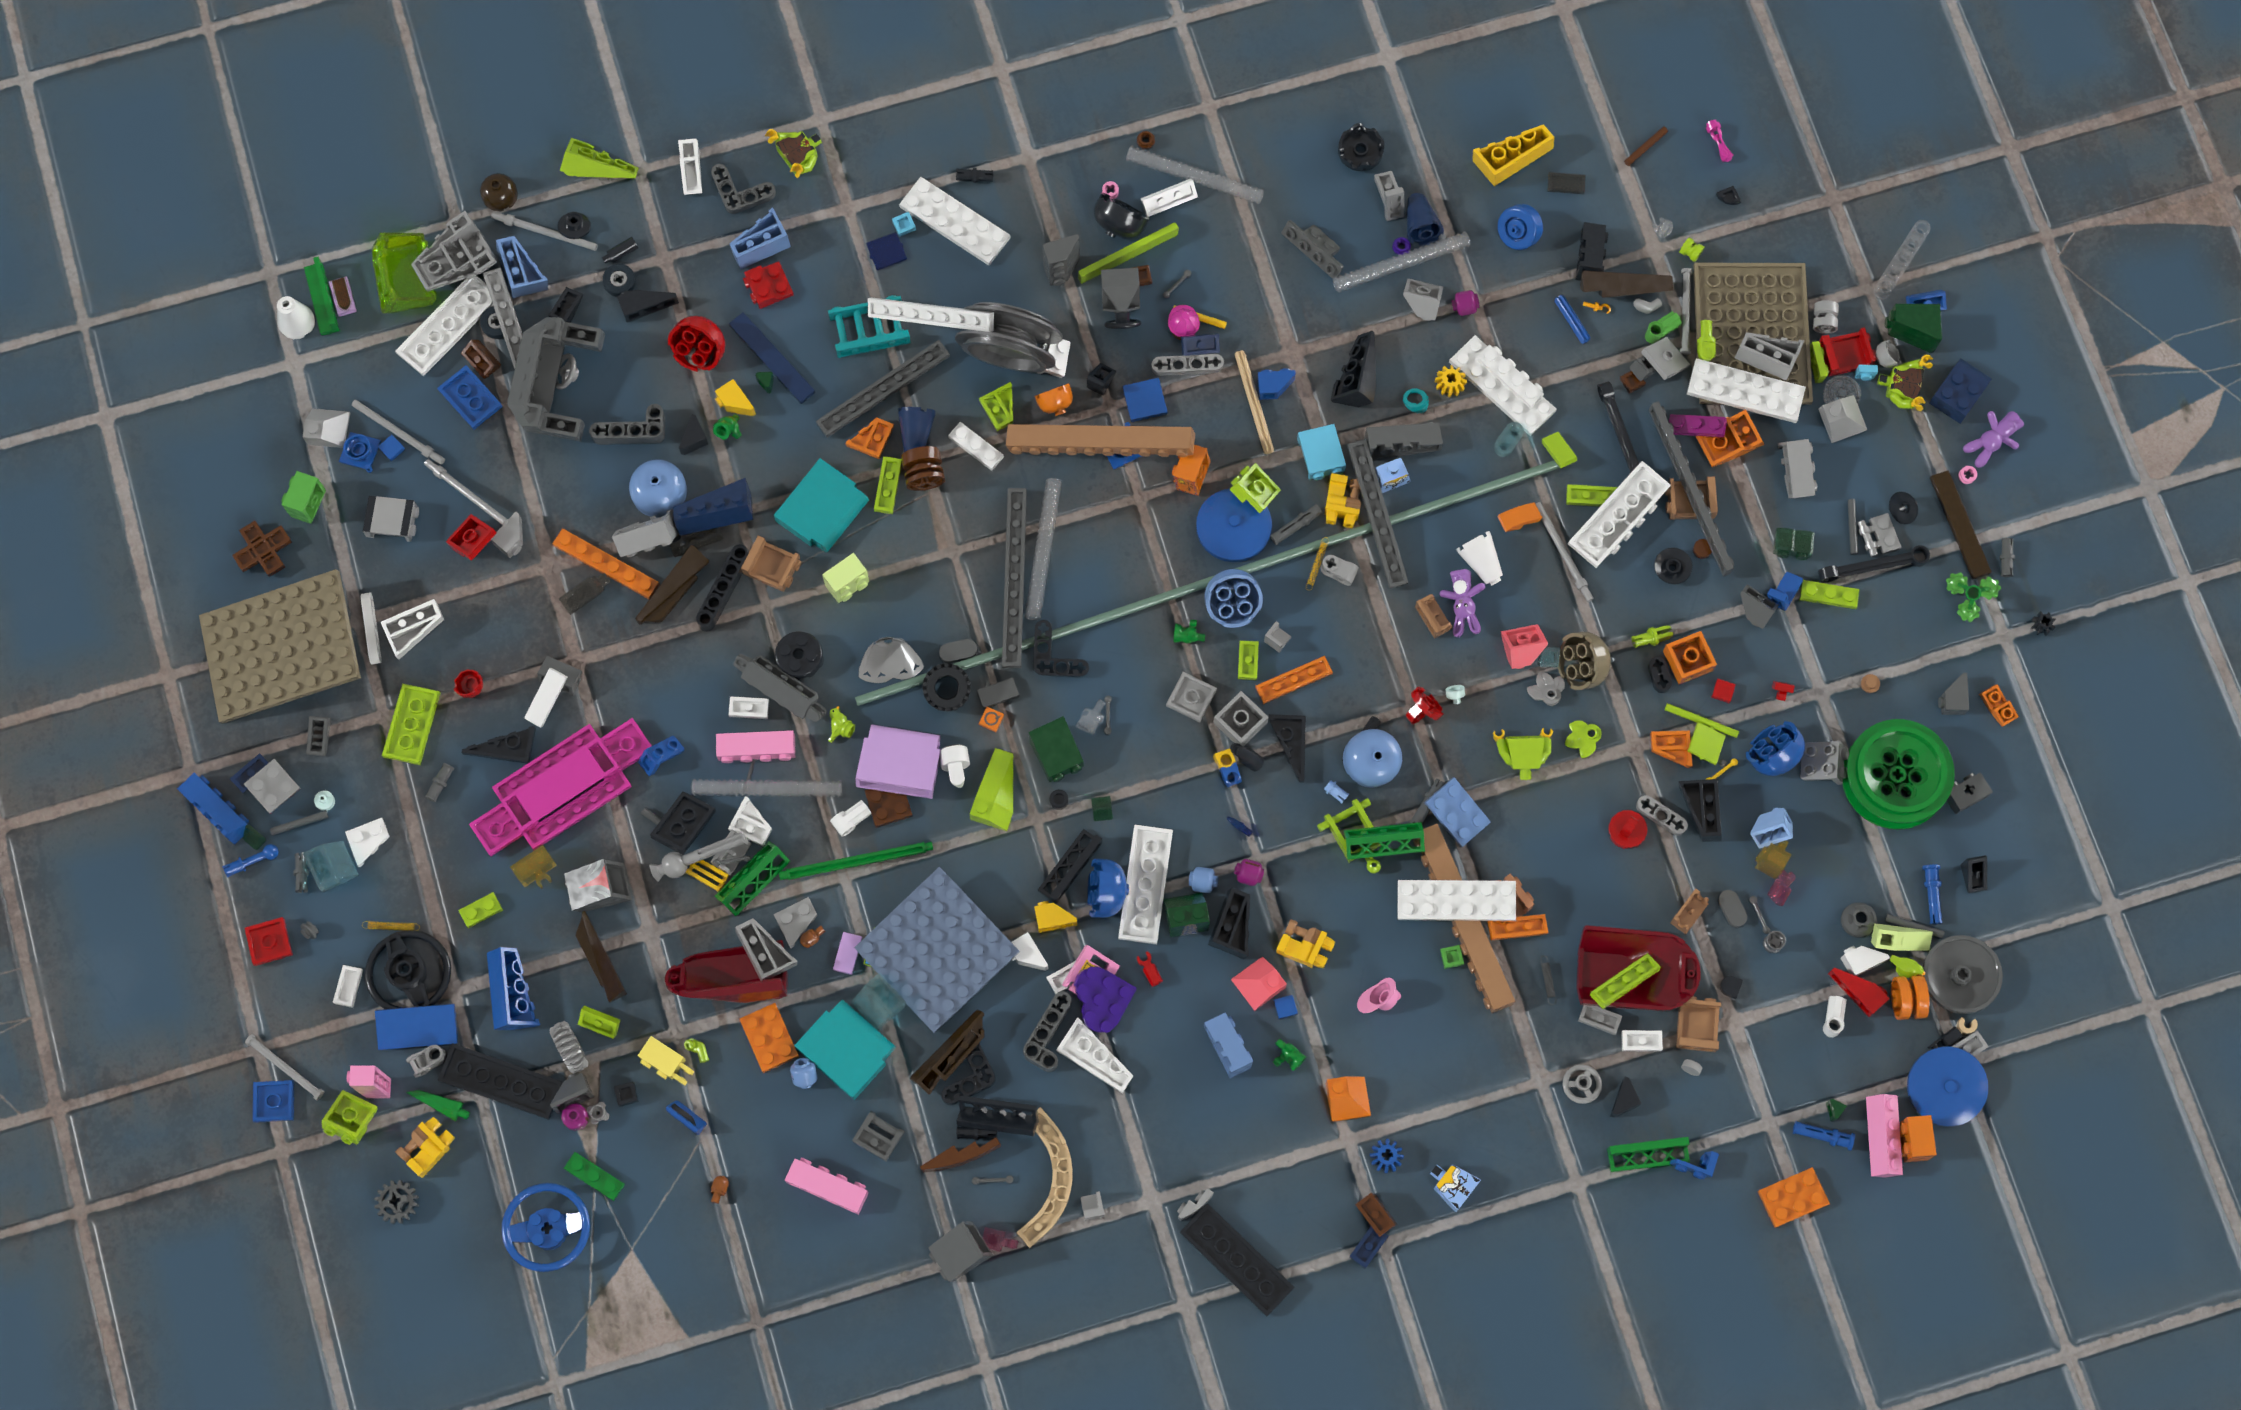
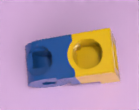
(1228, 767)

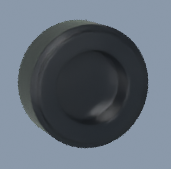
(1058, 799)

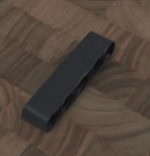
(722, 597)

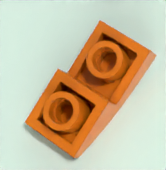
(1519, 516)
(1998, 705)

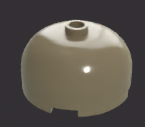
(1592, 657)

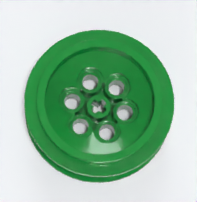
(1928, 761)

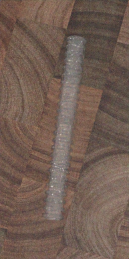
(1195, 174)
(1401, 261)
(1043, 549)
(766, 788)

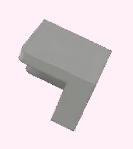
(1276, 637)
(1092, 1206)

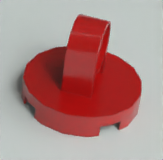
(1424, 706)
(1627, 829)

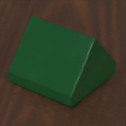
(766, 380)
(1835, 1109)

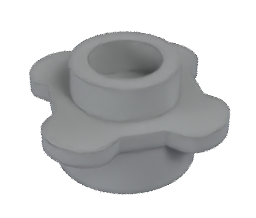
(592, 1110)

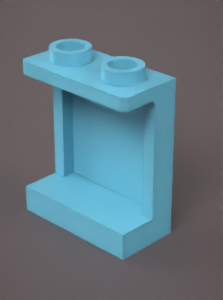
(1322, 452)

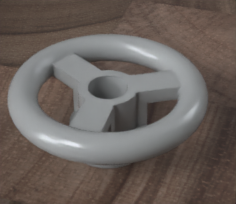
(568, 372)
(1585, 1077)

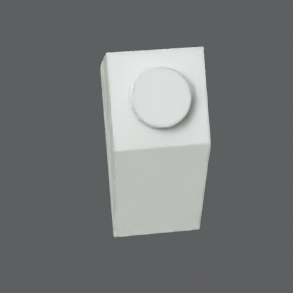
(1029, 953)
(1862, 959)

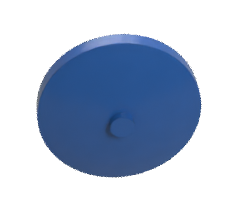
(1232, 528)
(1947, 1086)

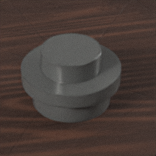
(309, 930)

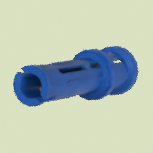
(1932, 884)
(1833, 1137)

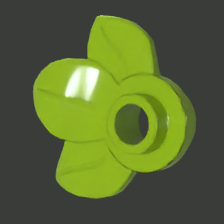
(1580, 739)

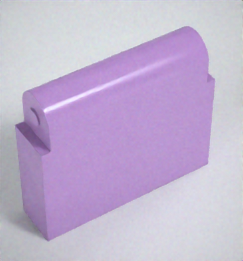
(899, 761)

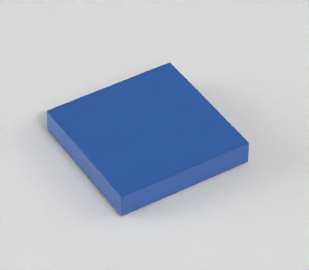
(1144, 399)
(273, 1101)

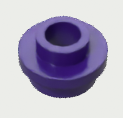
(1401, 241)

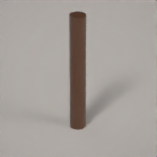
(1643, 148)

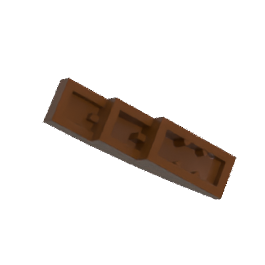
(953, 1158)

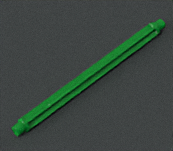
(854, 861)

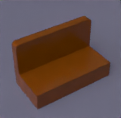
(1376, 1214)

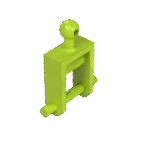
(1330, 822)

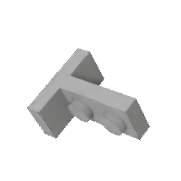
(1391, 195)

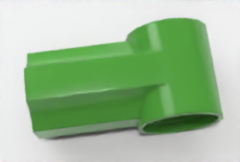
(1662, 327)

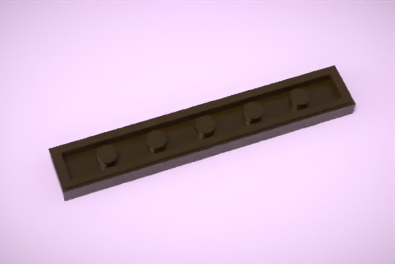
(1960, 524)

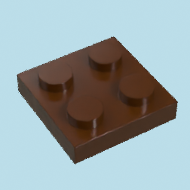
(887, 807)

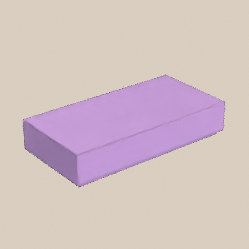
(847, 954)

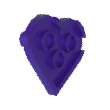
(1103, 998)

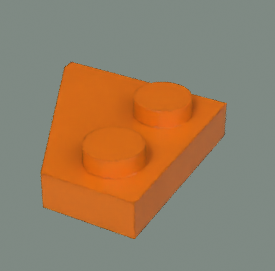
(872, 438)
(1672, 746)

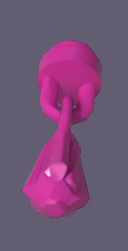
(1725, 153)

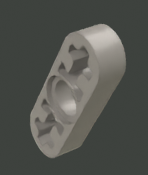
(1660, 807)

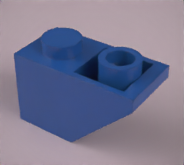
(1273, 383)

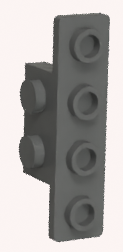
(1315, 246)

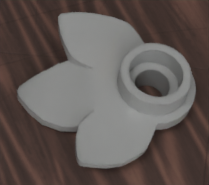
(1545, 686)

